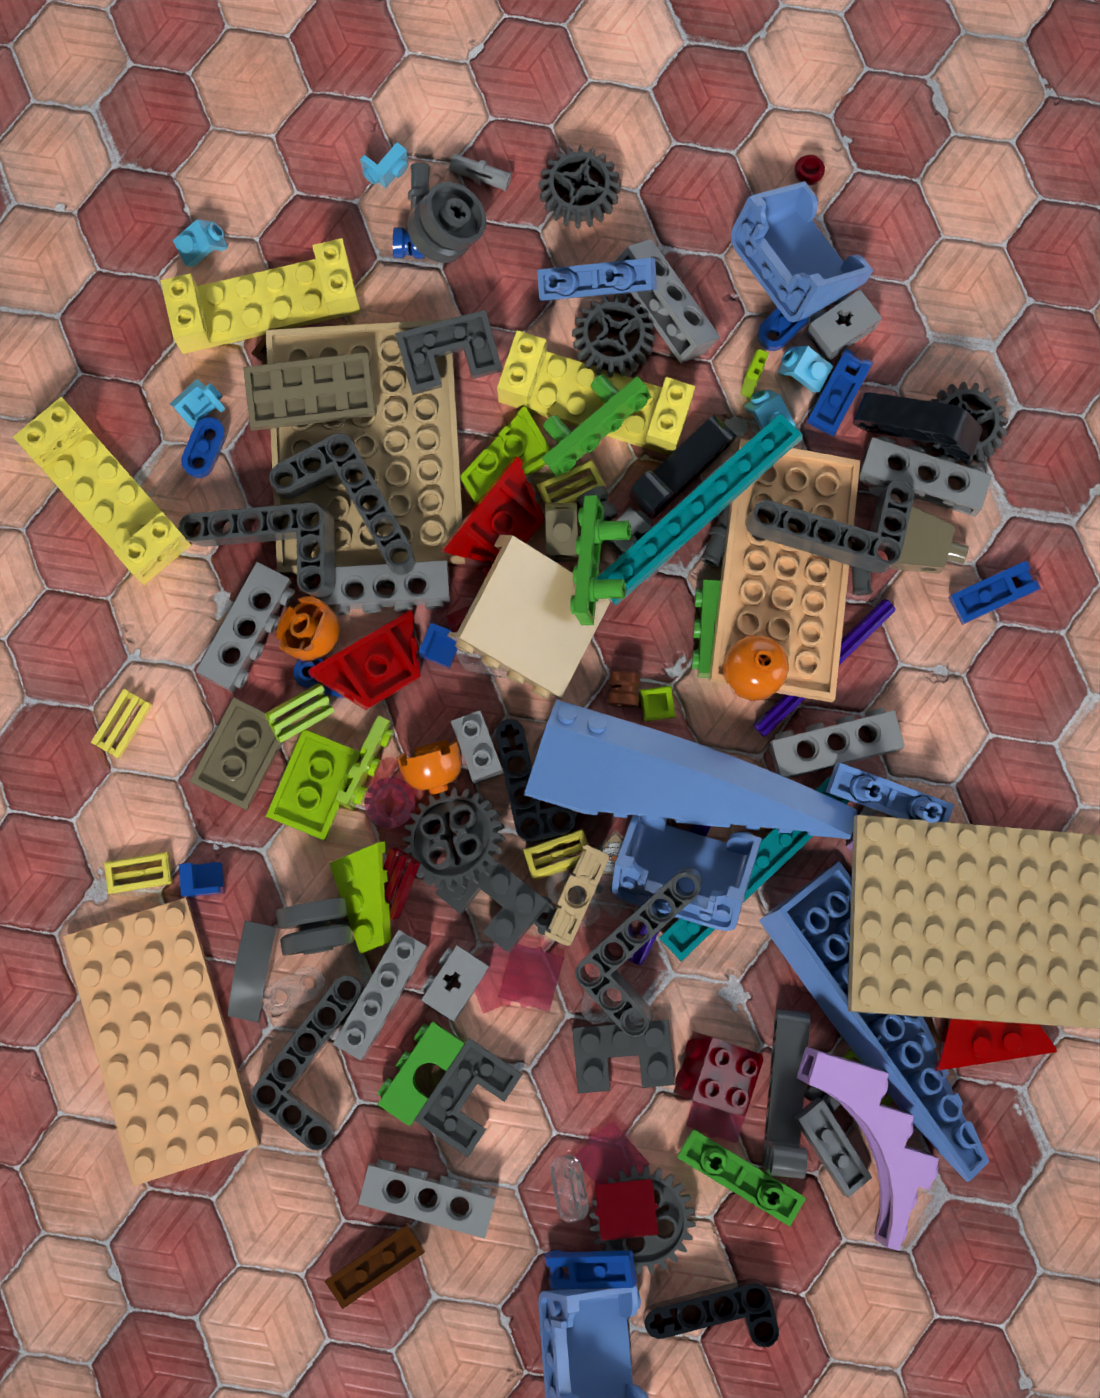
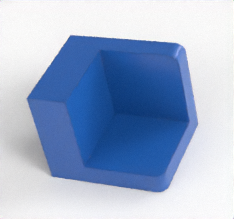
(438, 646)
(201, 879)

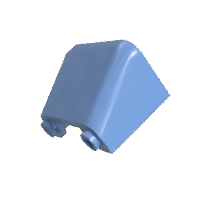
(792, 254)
(658, 851)
(588, 1342)

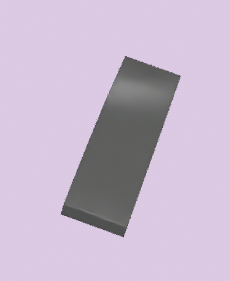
(252, 971)

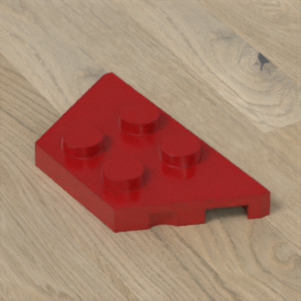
(503, 510)
(373, 665)
(988, 1042)

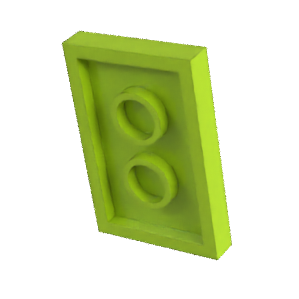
(312, 784)

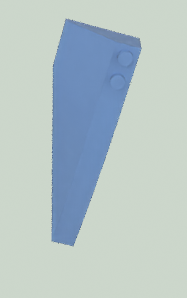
(630, 769)
(815, 940)

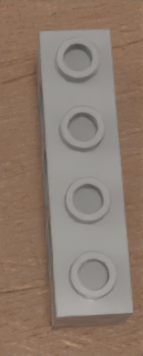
(672, 307)
(937, 491)
(371, 577)
(259, 583)
(886, 739)
(380, 995)
(377, 1196)

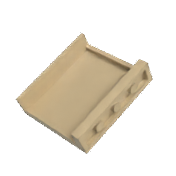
(526, 620)

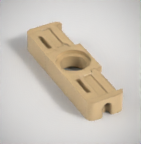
(570, 915)

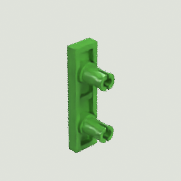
(606, 419)
(588, 549)
(741, 1177)

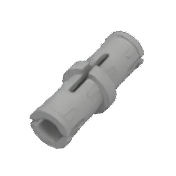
(480, 172)

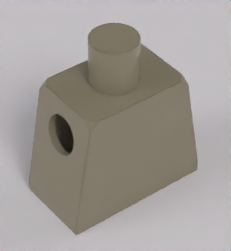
(561, 531)
(929, 544)

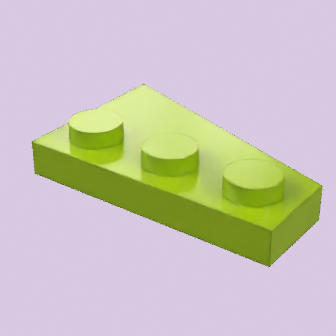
(518, 439)
(379, 736)
(361, 883)

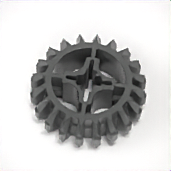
(557, 175)
(632, 322)
(987, 412)

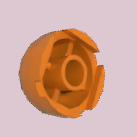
(308, 629)
(755, 667)
(432, 766)

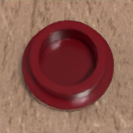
(809, 169)

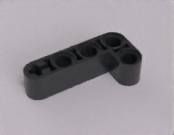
(920, 420)
(660, 487)
(519, 781)
(709, 1316)

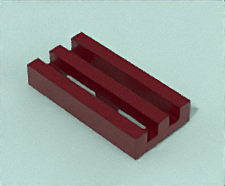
(395, 865)

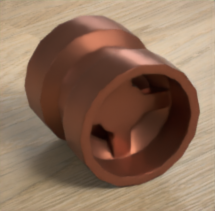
(623, 689)

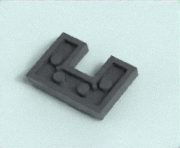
(425, 343)
(519, 903)
(601, 1042)
(442, 1110)

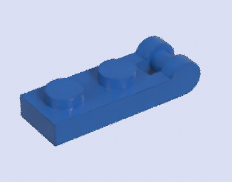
(839, 393)
(993, 593)
(591, 1269)

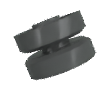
(446, 222)
(313, 921)

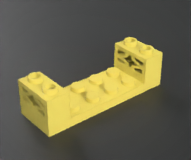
(261, 300)
(562, 387)
(102, 491)

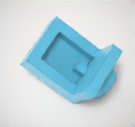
(391, 166)
(199, 241)
(805, 367)
(197, 402)
(766, 406)

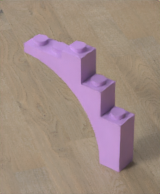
(886, 1128)

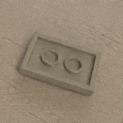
(238, 755)

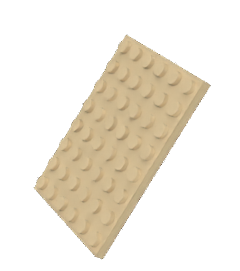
(405, 447)
(974, 922)

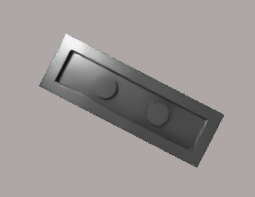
(832, 1147)

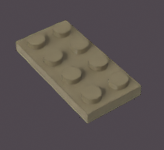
(309, 391)

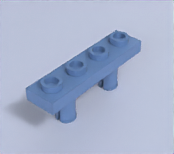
(597, 279)
(886, 795)

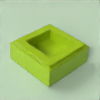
(657, 703)

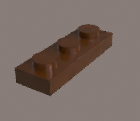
(375, 1266)

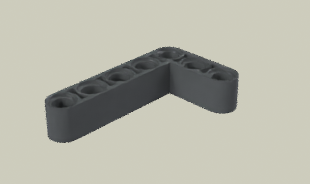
(358, 492)
(271, 530)
(840, 533)
(631, 942)
(302, 1060)
(782, 1147)

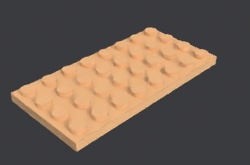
(783, 589)
(161, 1041)

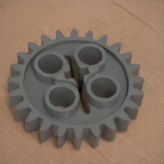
(480, 830)
(655, 1247)

